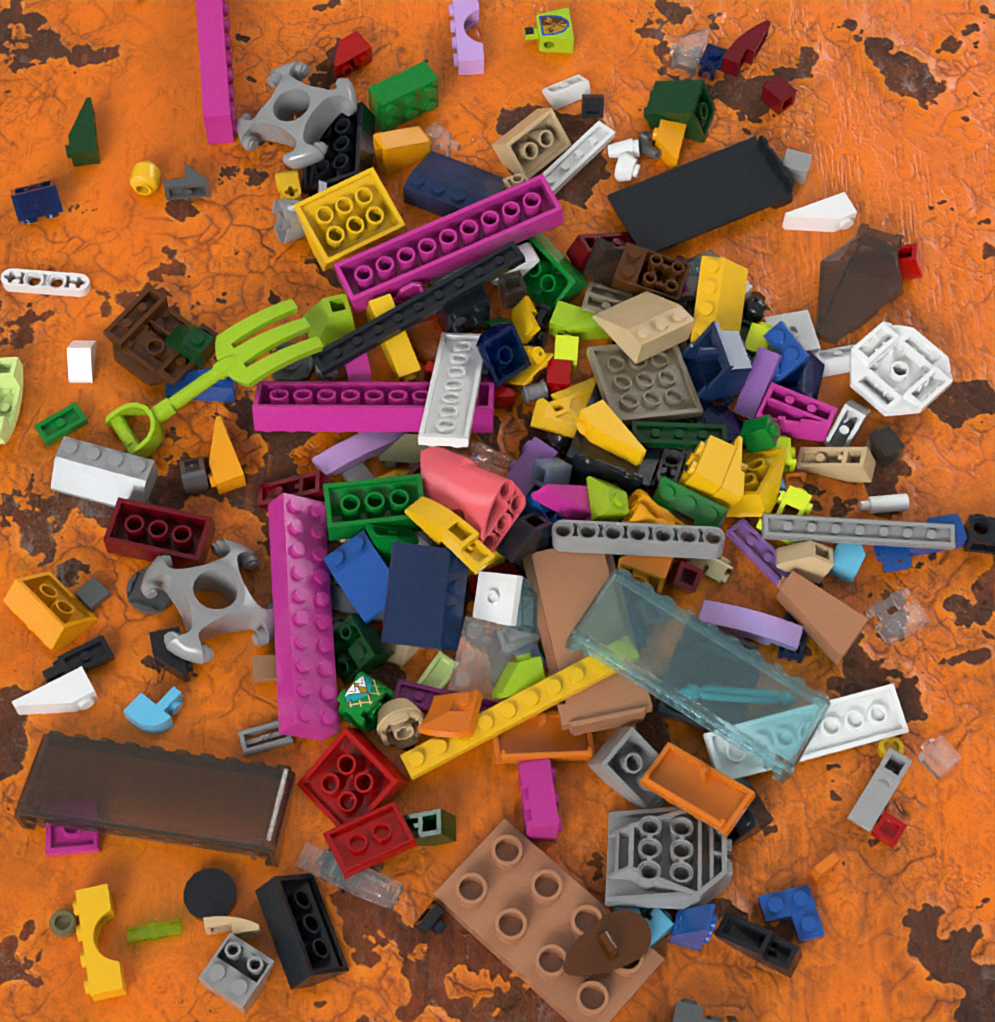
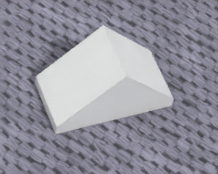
(81, 361)

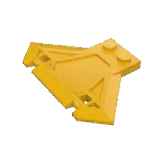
(569, 403)

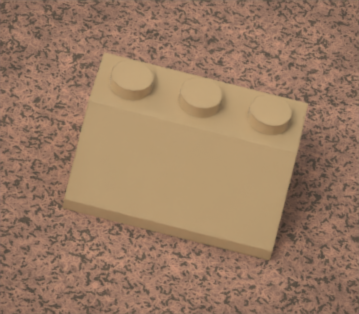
(532, 143)

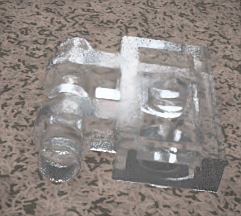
(901, 623)

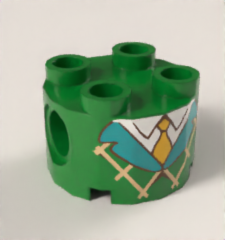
(363, 701)

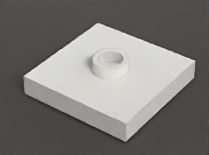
(800, 326)
(497, 597)

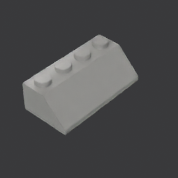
(101, 473)

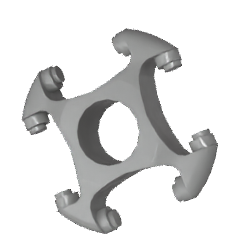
(289, 98)
(204, 622)

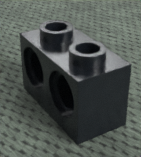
(980, 542)

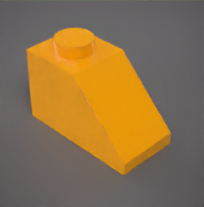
(669, 140)

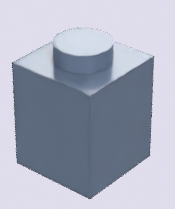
(551, 472)

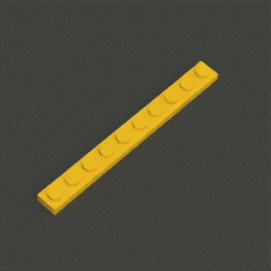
(508, 714)

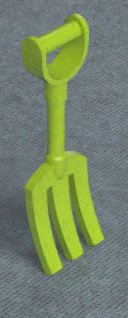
(231, 364)

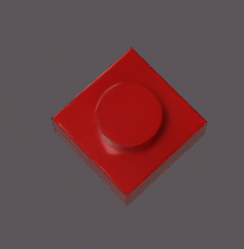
(888, 829)

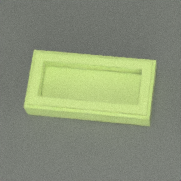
(438, 671)

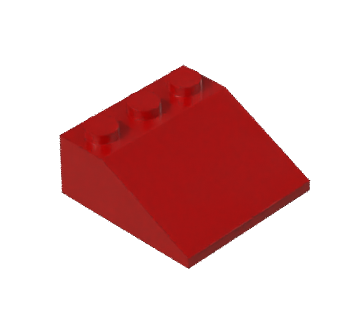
(351, 778)

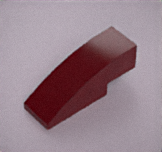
(745, 48)

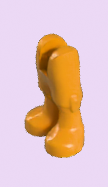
(645, 510)

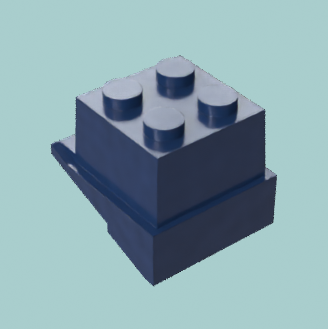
(717, 363)

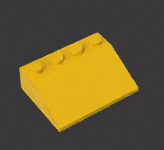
(348, 218)

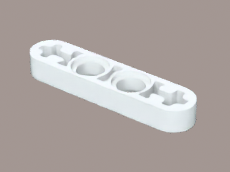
(44, 286)

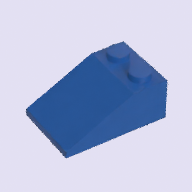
(361, 575)

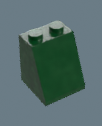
(682, 103)

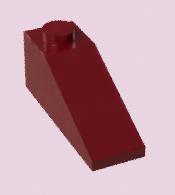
(582, 246)
(304, 485)

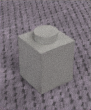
(797, 165)

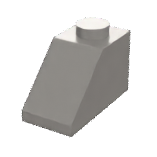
(847, 425)

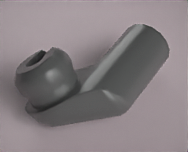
(646, 146)

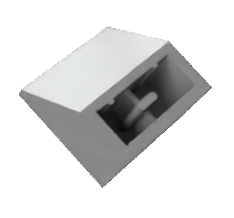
(237, 973)

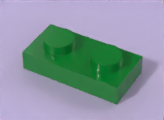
(61, 424)

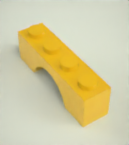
(94, 910)

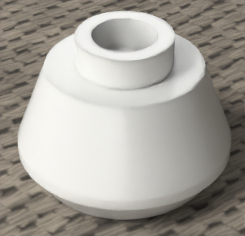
(626, 167)

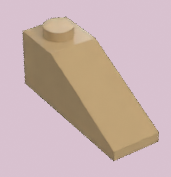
(840, 463)

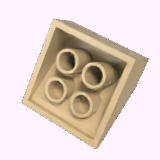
(646, 325)

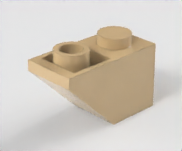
(807, 559)

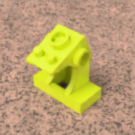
(796, 498)

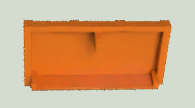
(541, 739)
(698, 788)

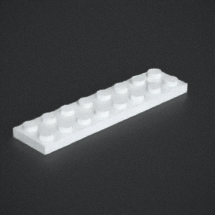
(452, 392)
(846, 725)

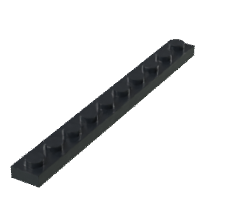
(418, 308)

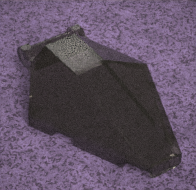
(857, 282)

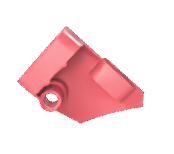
(474, 494)

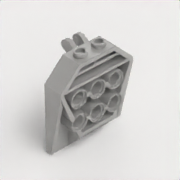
(703, 867)

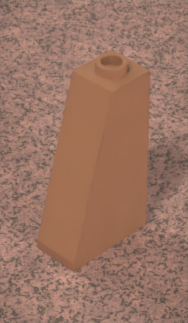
(824, 617)

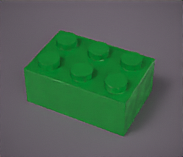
(403, 96)

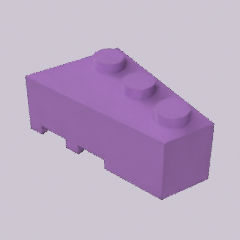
(521, 470)

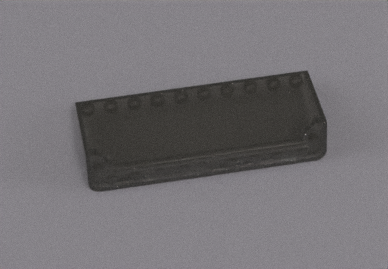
(158, 795)

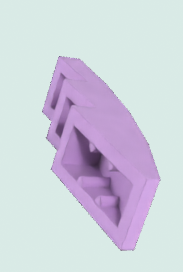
(354, 451)
(751, 624)

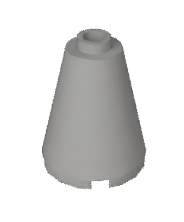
(287, 225)

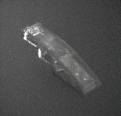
(366, 884)

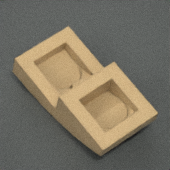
(240, 927)

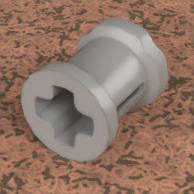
(534, 391)

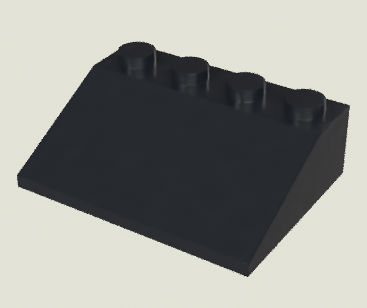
(348, 149)

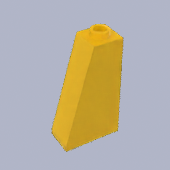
(397, 349)

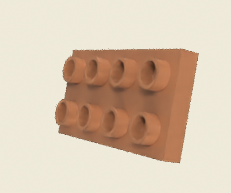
(531, 918)

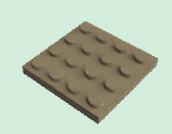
(647, 390)

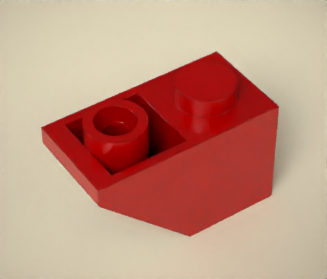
(351, 55)

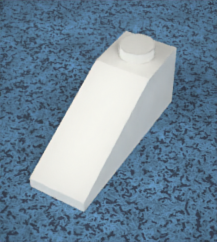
(824, 216)
(64, 694)

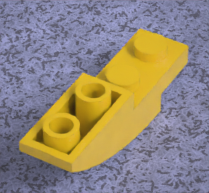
(449, 528)

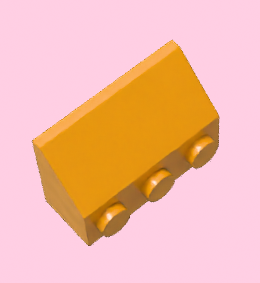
(49, 609)

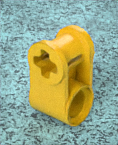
(288, 184)

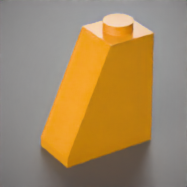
(400, 148)

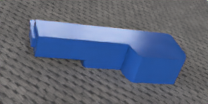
(889, 555)

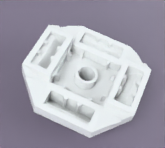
(903, 351)

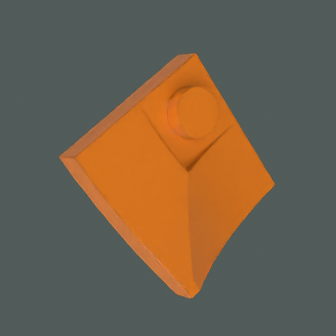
(452, 715)

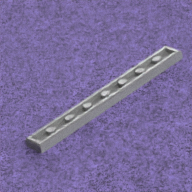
(858, 531)

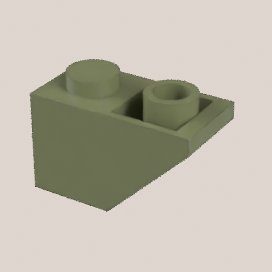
(404, 450)

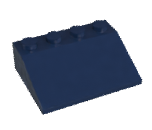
(448, 185)
(424, 597)

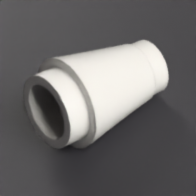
(629, 145)

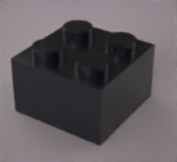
(466, 314)

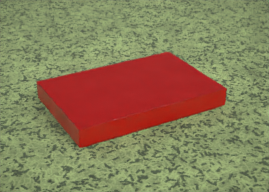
(369, 839)

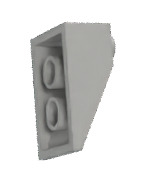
(622, 765)

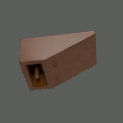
(651, 272)

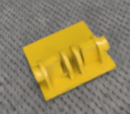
(538, 359)

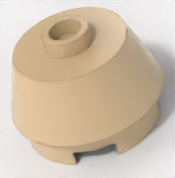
(399, 723)

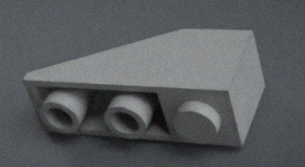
(879, 789)

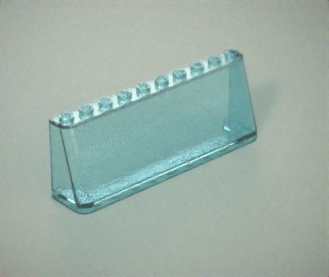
(700, 672)

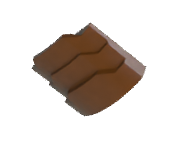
(140, 337)

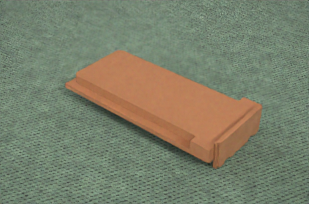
(564, 591)

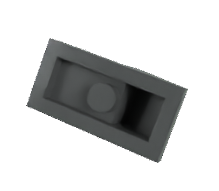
(186, 188)

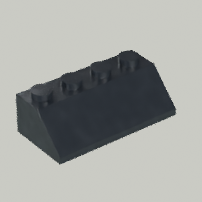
(301, 930)

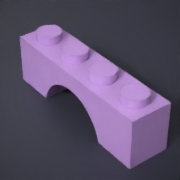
(469, 53)

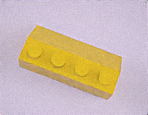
(719, 295)

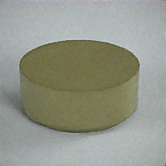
(63, 923)

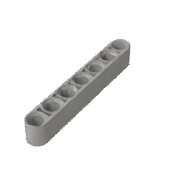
(627, 533)

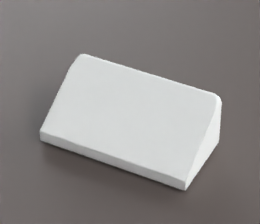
(566, 91)
(835, 360)

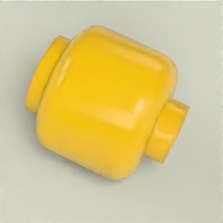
(145, 177)

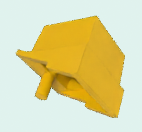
(716, 471)

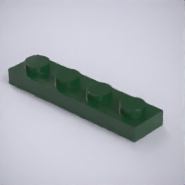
(675, 434)

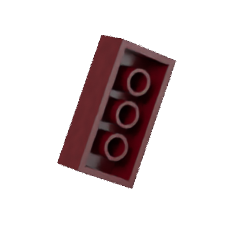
(152, 531)

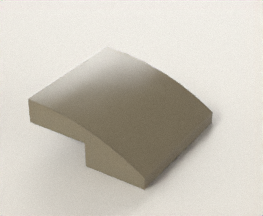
(601, 298)

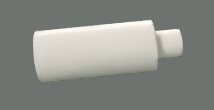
(885, 503)

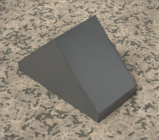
(194, 475)

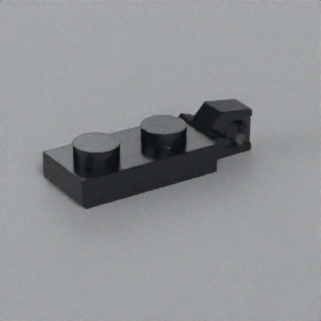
(88, 655)

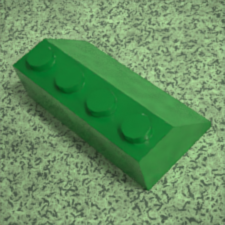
(553, 276)
(370, 501)

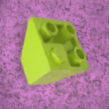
(330, 319)

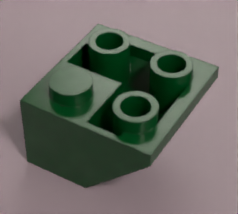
(358, 648)

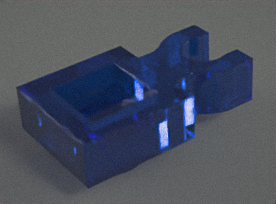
(711, 60)

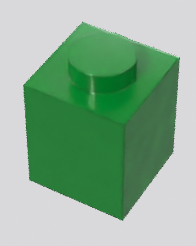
(760, 433)

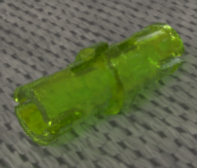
(154, 931)

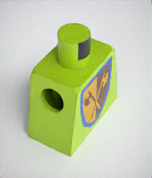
(552, 31)

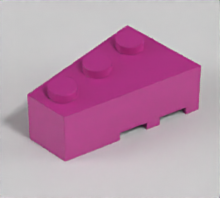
(797, 413)
(539, 800)

